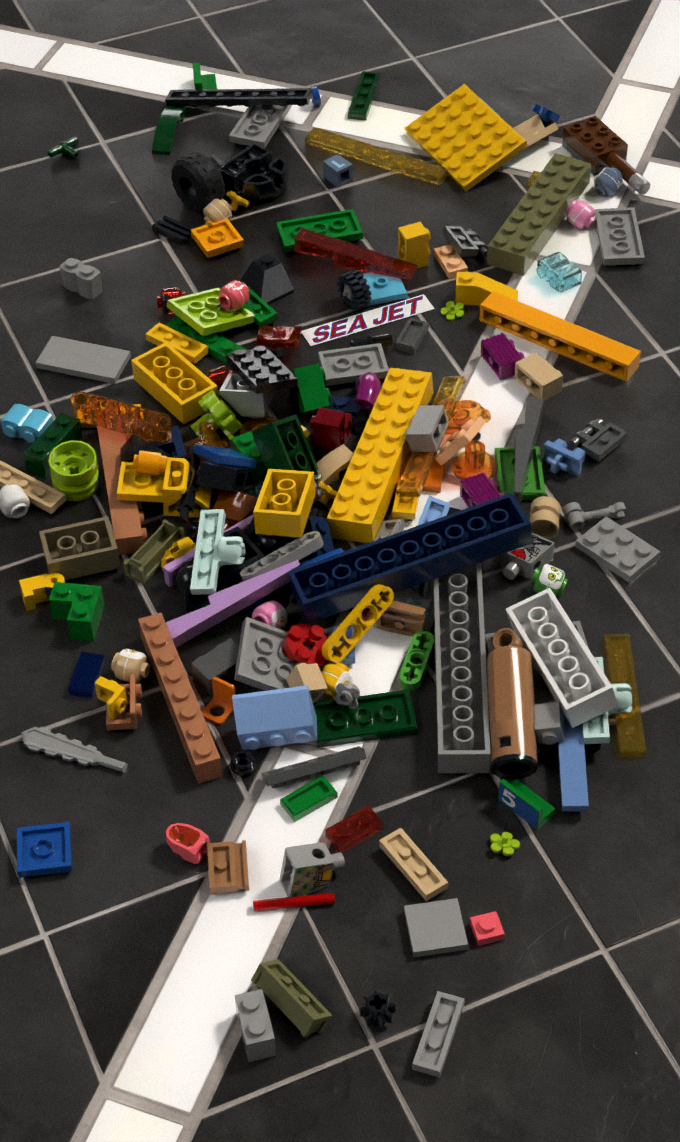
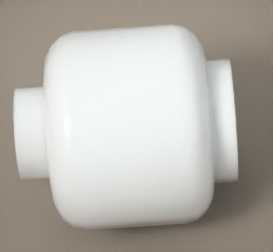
(13, 501)

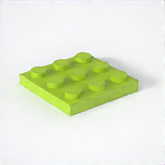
(206, 314)

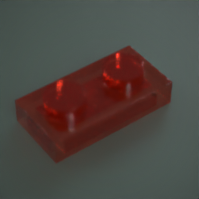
(354, 829)

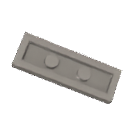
(438, 1034)

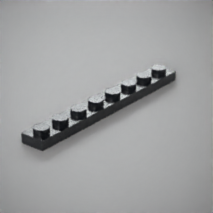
(239, 97)

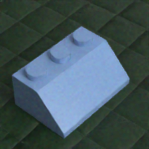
(275, 717)

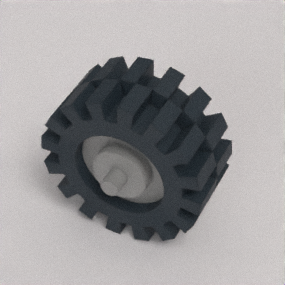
(354, 289)

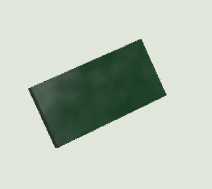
(374, 718)

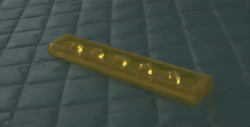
(621, 670)

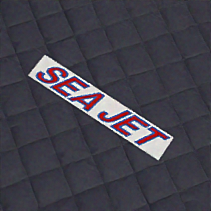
(367, 320)

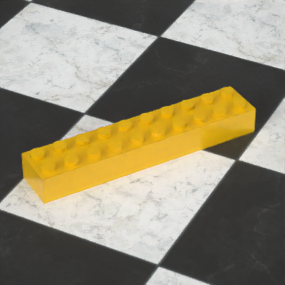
(378, 457)

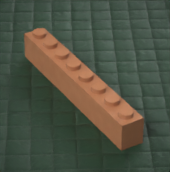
(124, 514)
(180, 698)

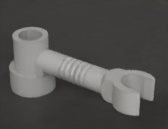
(577, 517)

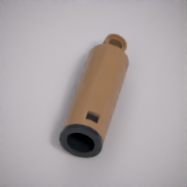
(511, 707)

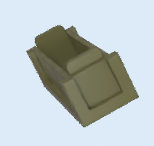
(149, 555)
(291, 997)

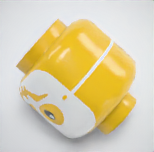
(334, 675)

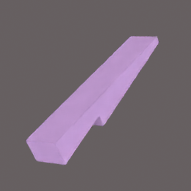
(227, 603)

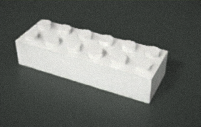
(562, 657)

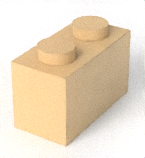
(538, 376)

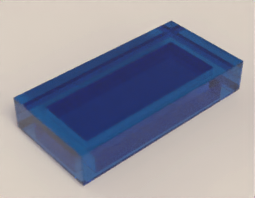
(86, 673)

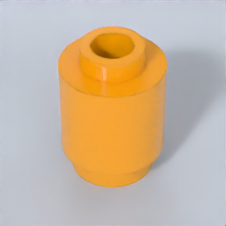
(150, 463)

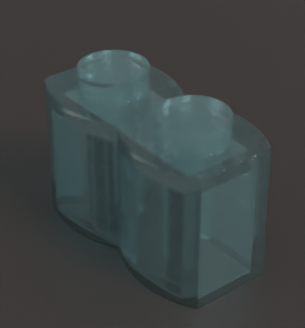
(559, 272)

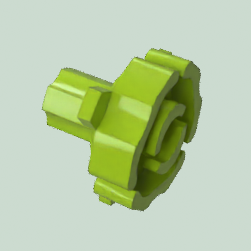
(217, 413)

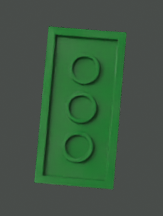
(338, 225)

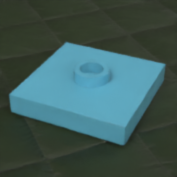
(384, 288)

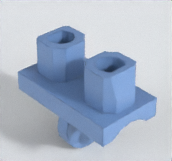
(563, 459)

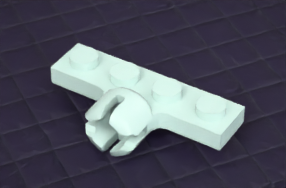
(213, 551)
(597, 729)

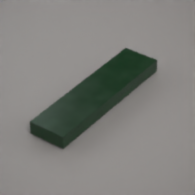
(364, 95)

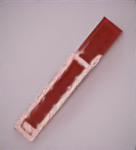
(351, 255)

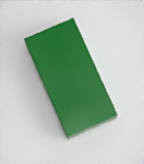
(308, 798)

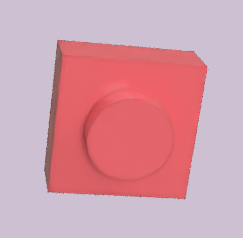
(487, 928)

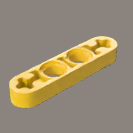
(355, 619)

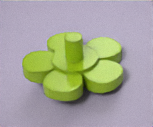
(452, 310)
(504, 843)

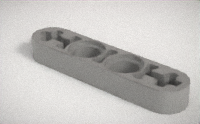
(289, 553)

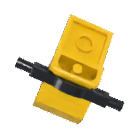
(174, 489)

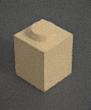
(310, 675)

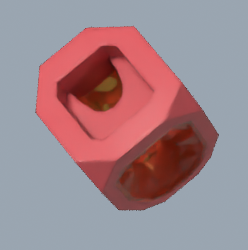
(187, 842)

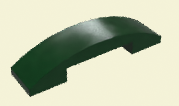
(166, 130)

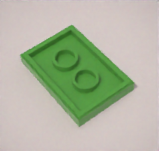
(505, 473)

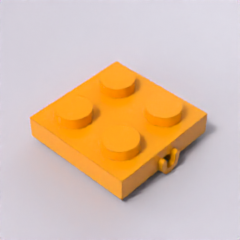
(217, 238)

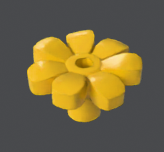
(236, 200)
(328, 493)

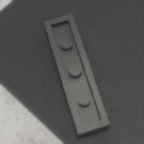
(324, 764)

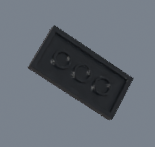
(261, 369)

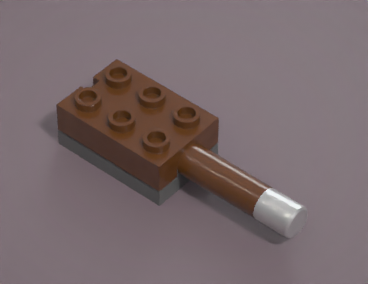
(603, 148)

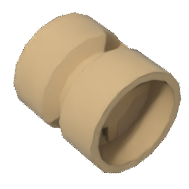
(545, 517)

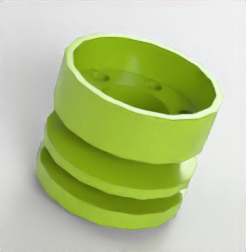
(74, 470)

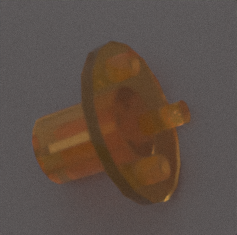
(207, 437)
(474, 461)

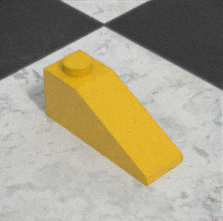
(475, 288)

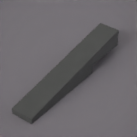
(525, 444)

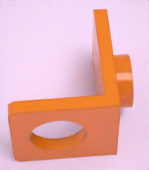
(222, 698)

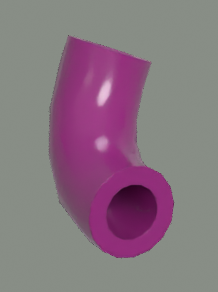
(367, 390)

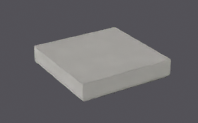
(435, 927)

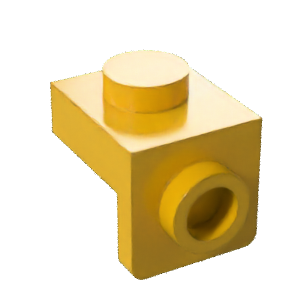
(112, 694)

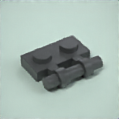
(465, 241)
(603, 440)

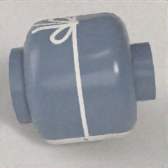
(608, 181)

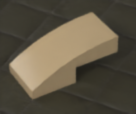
(334, 463)

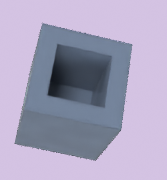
(338, 170)

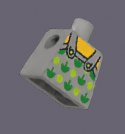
(308, 868)

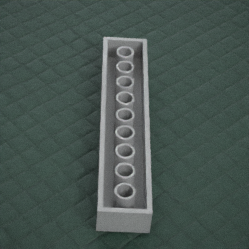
(461, 672)

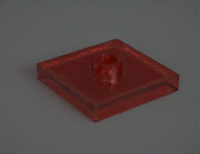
(279, 336)

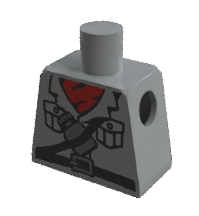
(527, 558)

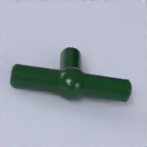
(65, 147)

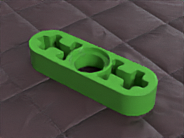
(418, 669)

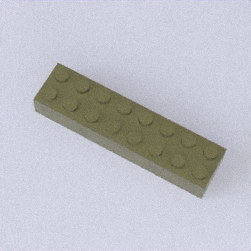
(538, 214)

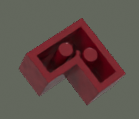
(330, 430)

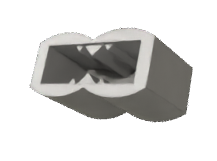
(81, 278)

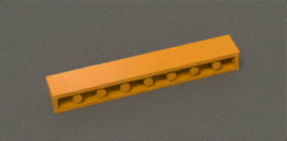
(560, 336)

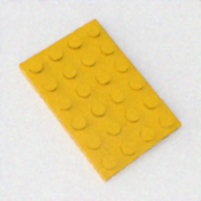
(465, 137)

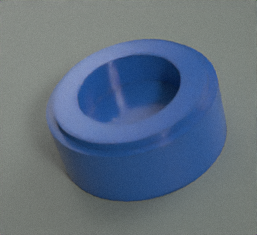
(316, 96)

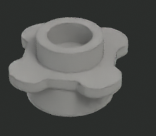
(347, 694)

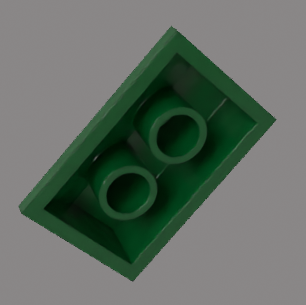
(285, 446)

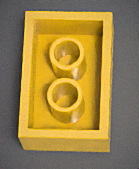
(284, 503)

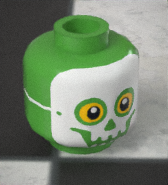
(550, 578)

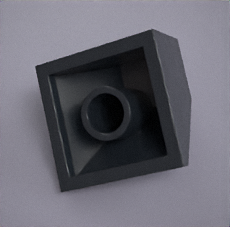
(268, 279)

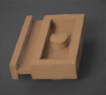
(402, 619)
(227, 867)

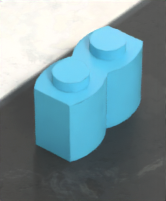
(25, 422)

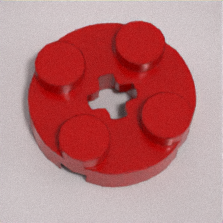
(309, 635)

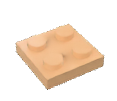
(459, 439)

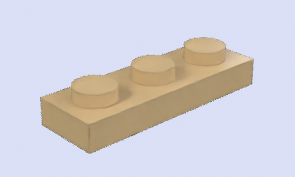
(413, 864)

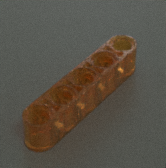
(121, 417)

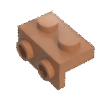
(129, 716)

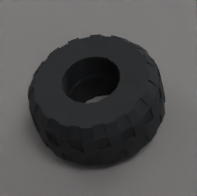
(197, 181)

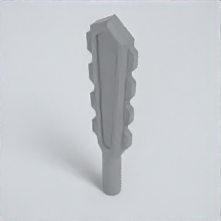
(58, 745)

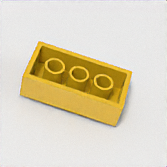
(172, 381)

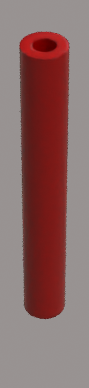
(293, 902)

